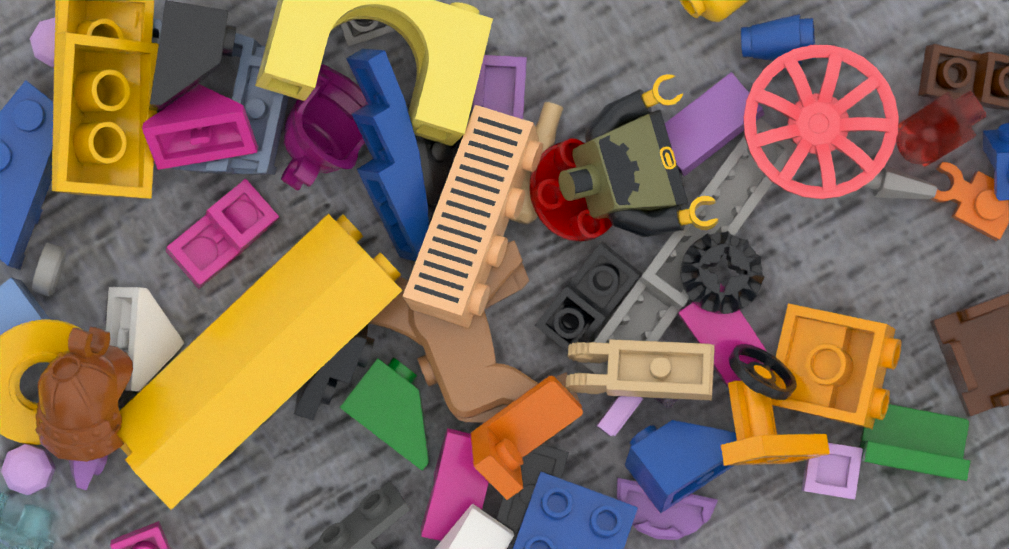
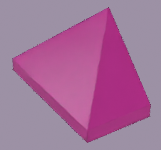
(199, 129)

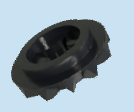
(703, 285)

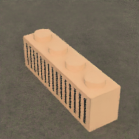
(472, 217)

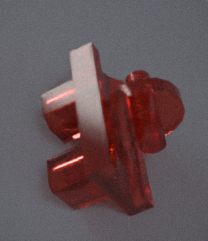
(939, 128)

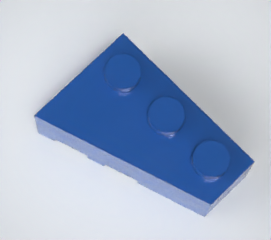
(24, 168)

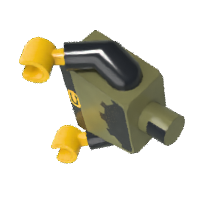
(631, 169)

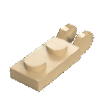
(645, 369)

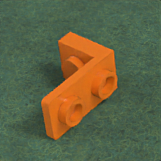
(518, 430)

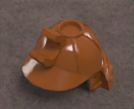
(81, 396)

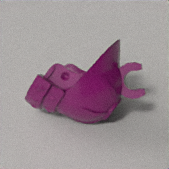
(322, 130)

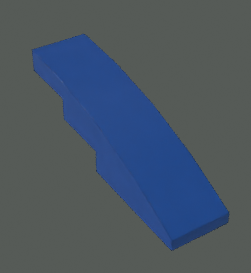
(395, 172)

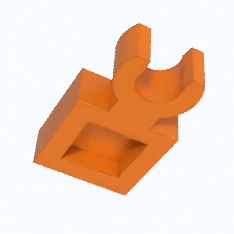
(975, 200)

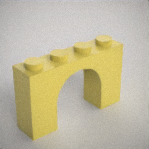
(443, 39)

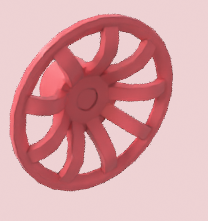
(820, 121)

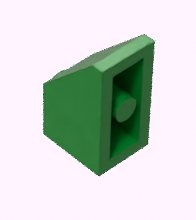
(391, 409)

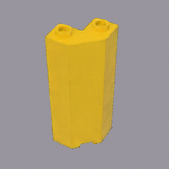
(254, 358)

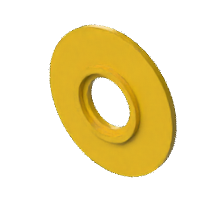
(20, 349)

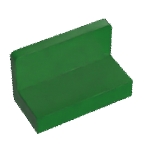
(918, 442)

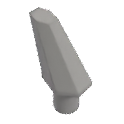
(897, 184)

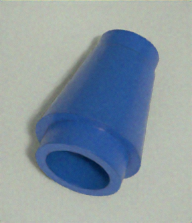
(777, 37)

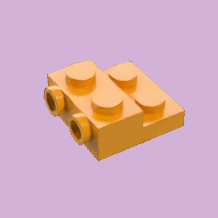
(836, 365)

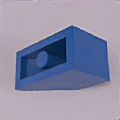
(676, 460)

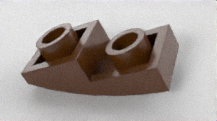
(963, 71)

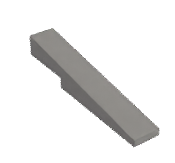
(659, 291)

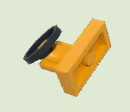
(754, 414)

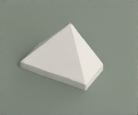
(141, 331)

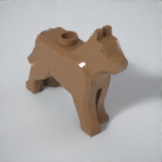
(464, 357)

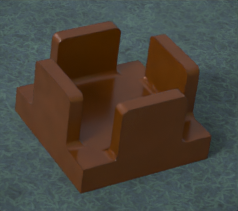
(977, 353)

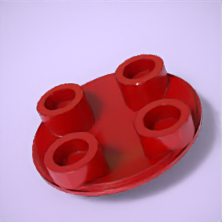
(562, 217)

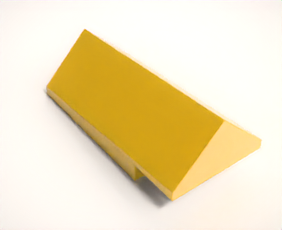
(103, 97)

